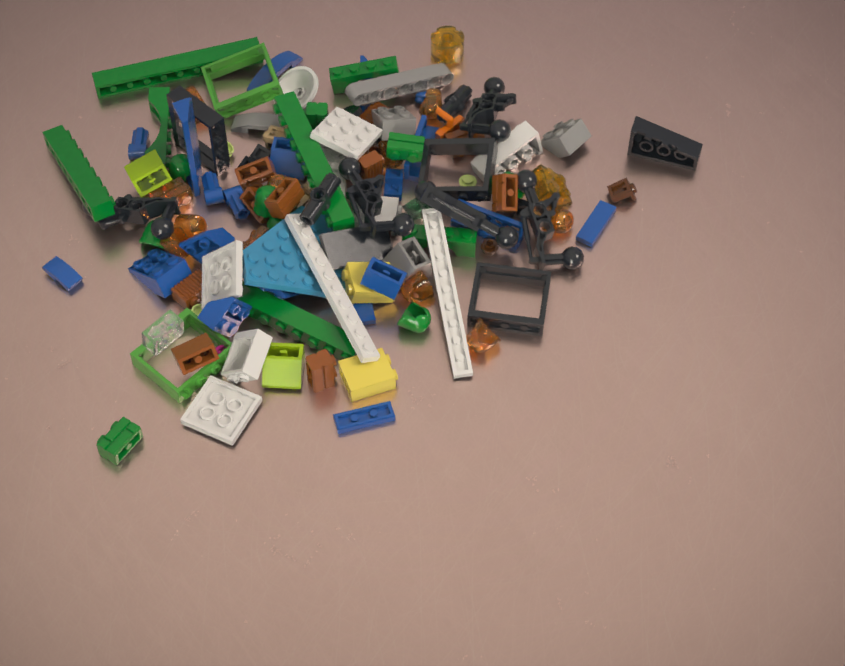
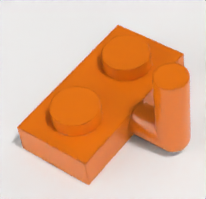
(452, 123)

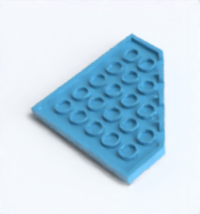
(278, 262)

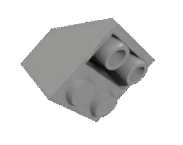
(393, 120)
(566, 137)
(409, 257)

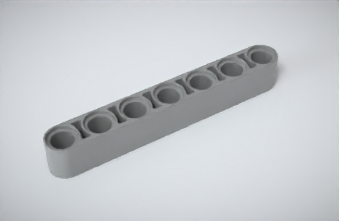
(399, 84)

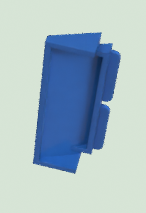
(185, 112)

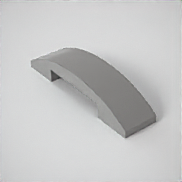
(257, 121)

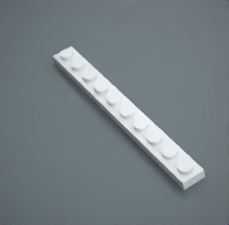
(333, 289)
(447, 293)

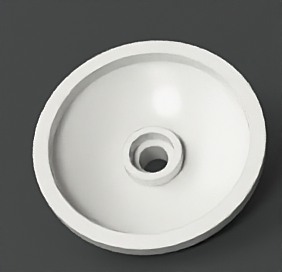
(301, 81)

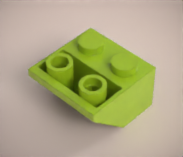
(148, 173)
(283, 366)

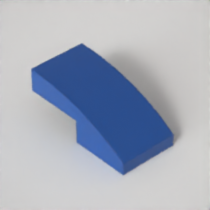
(394, 183)
(62, 272)

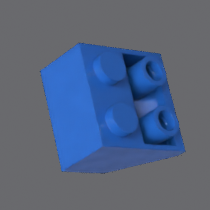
(284, 159)
(206, 243)
(383, 278)
(225, 315)

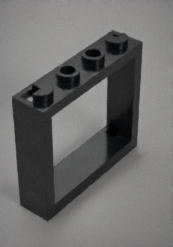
(462, 146)
(217, 156)
(508, 322)

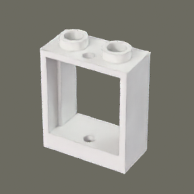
(246, 356)

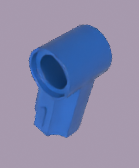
(139, 143)
(212, 192)
(231, 198)

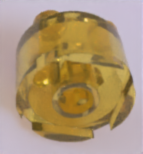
(447, 45)

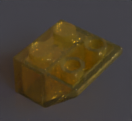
(549, 183)

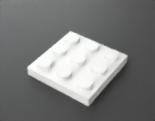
(346, 133)
(222, 273)
(221, 410)

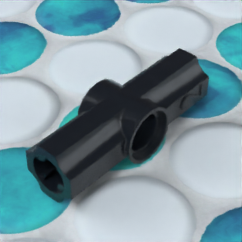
(456, 101)
(320, 199)

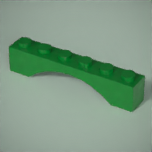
(159, 108)

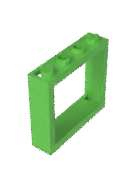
(247, 99)
(199, 378)

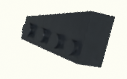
(663, 145)

